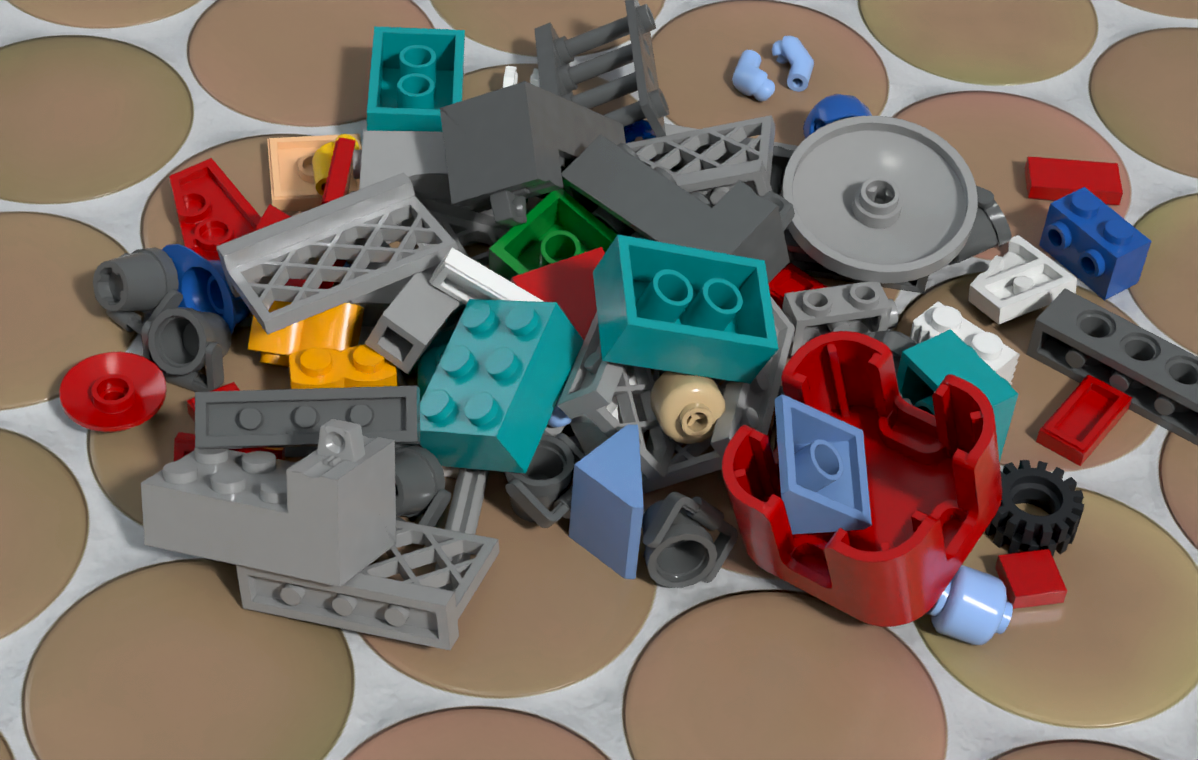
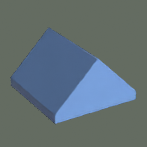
(821, 470)
(610, 502)

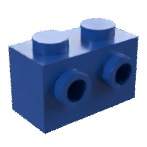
(1094, 243)

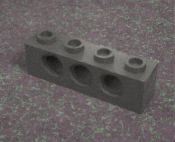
(1087, 339)

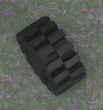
(1043, 490)

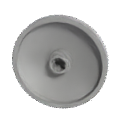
(879, 199)

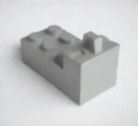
(276, 515)

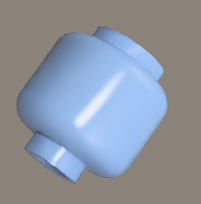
(972, 607)

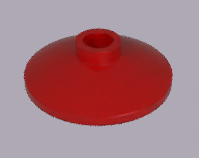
(112, 391)

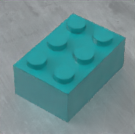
(414, 77)
(684, 310)
(498, 384)

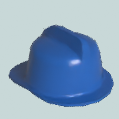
(205, 285)

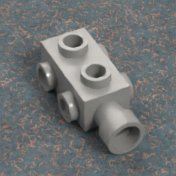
(847, 307)

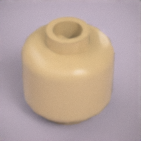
(686, 406)

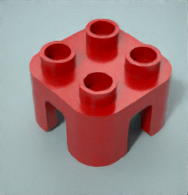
(927, 476)

